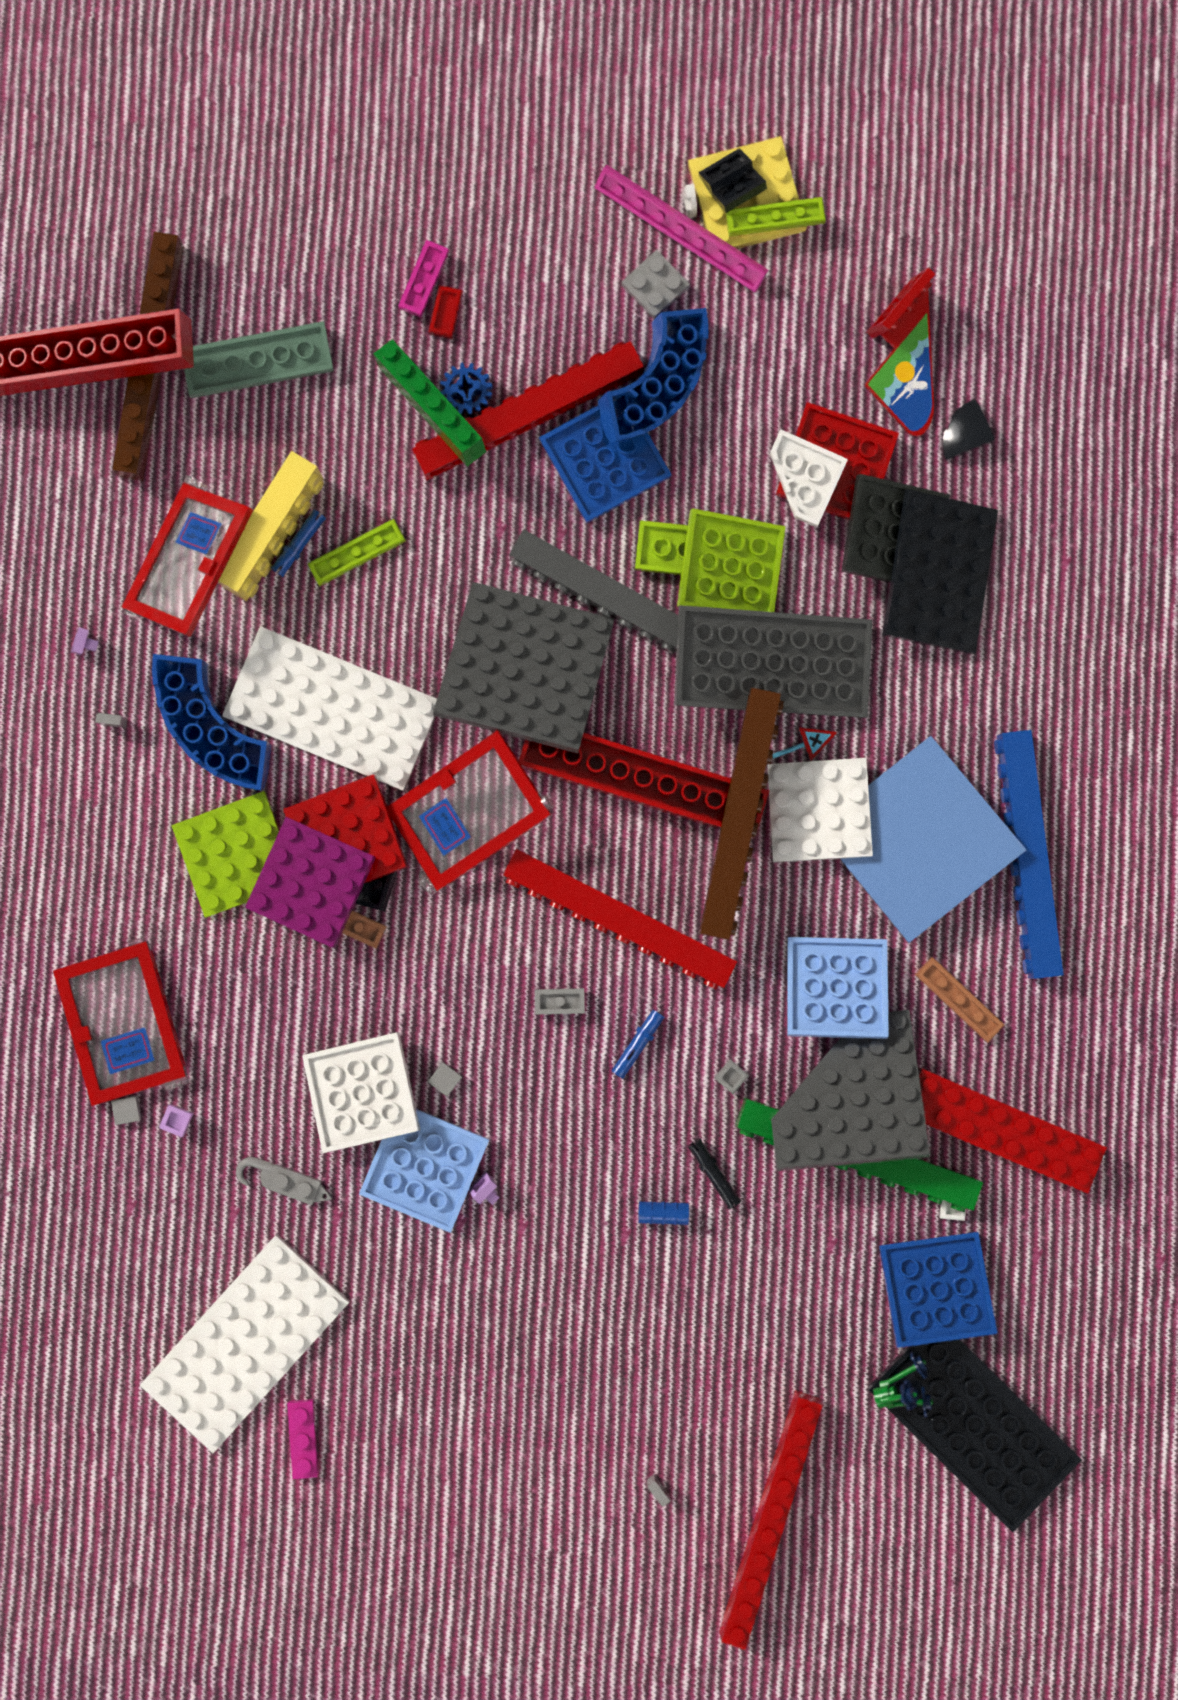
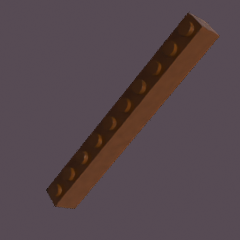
(143, 390)
(740, 814)

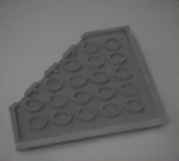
(856, 1105)

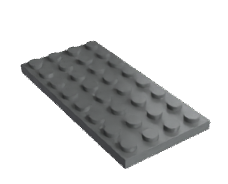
(809, 659)

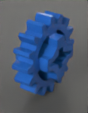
(476, 388)

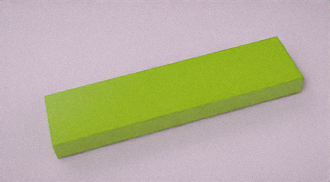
(775, 216)
(356, 552)

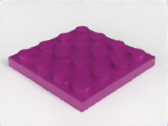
(310, 882)

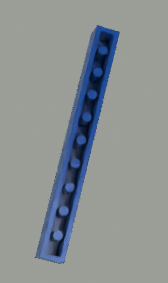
(1032, 867)

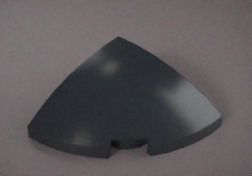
(966, 431)

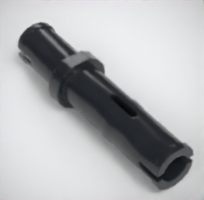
(708, 1164)

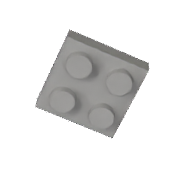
(655, 284)

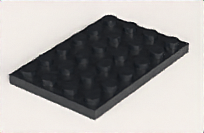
(940, 572)

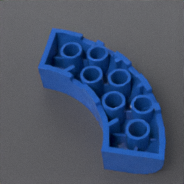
(665, 382)
(200, 728)

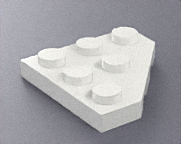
(806, 475)

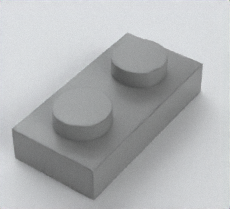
(559, 1001)

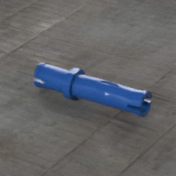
(298, 543)
(638, 1043)

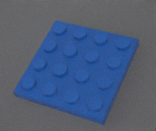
(602, 472)
(937, 1289)

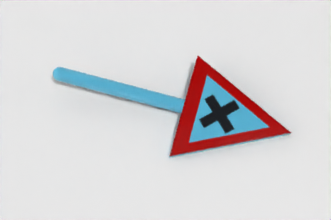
(813, 741)

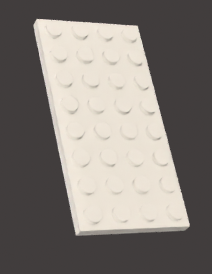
(331, 708)
(244, 1343)

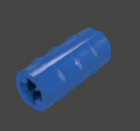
(663, 1213)

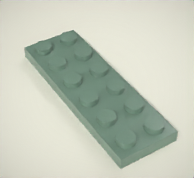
(259, 359)

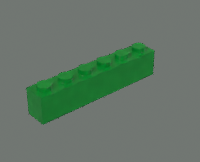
(430, 402)

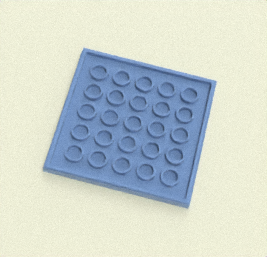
(929, 840)

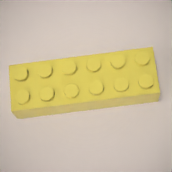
(271, 524)

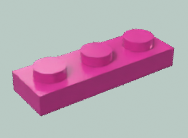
(423, 278)
(303, 1439)

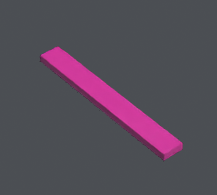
(681, 228)

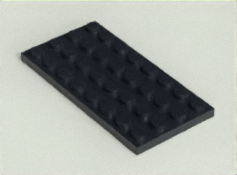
(981, 1430)

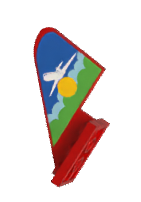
(905, 377)

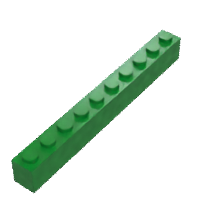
(913, 1174)

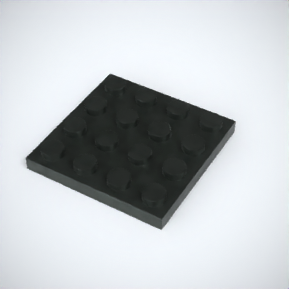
(875, 526)

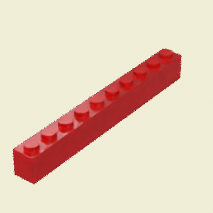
(537, 405)
(619, 918)
(770, 1520)

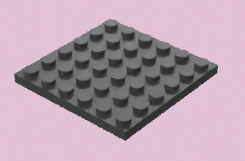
(524, 667)

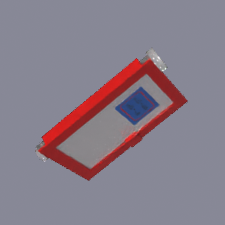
(187, 558)
(468, 812)
(121, 1023)

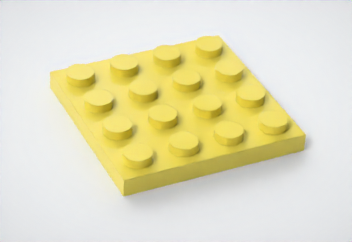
(773, 166)

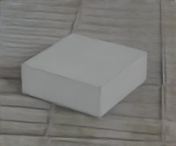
(111, 720)
(731, 1076)
(445, 1079)
(126, 1110)
(658, 1490)

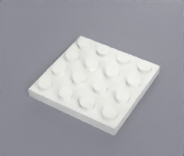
(819, 810)
(361, 1092)

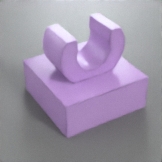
(82, 642)
(176, 1120)
(484, 1189)

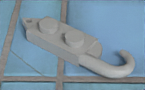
(285, 1181)

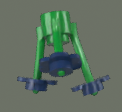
(888, 1396)

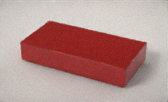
(445, 312)

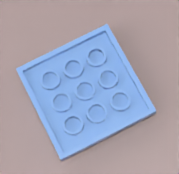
(837, 987)
(426, 1171)

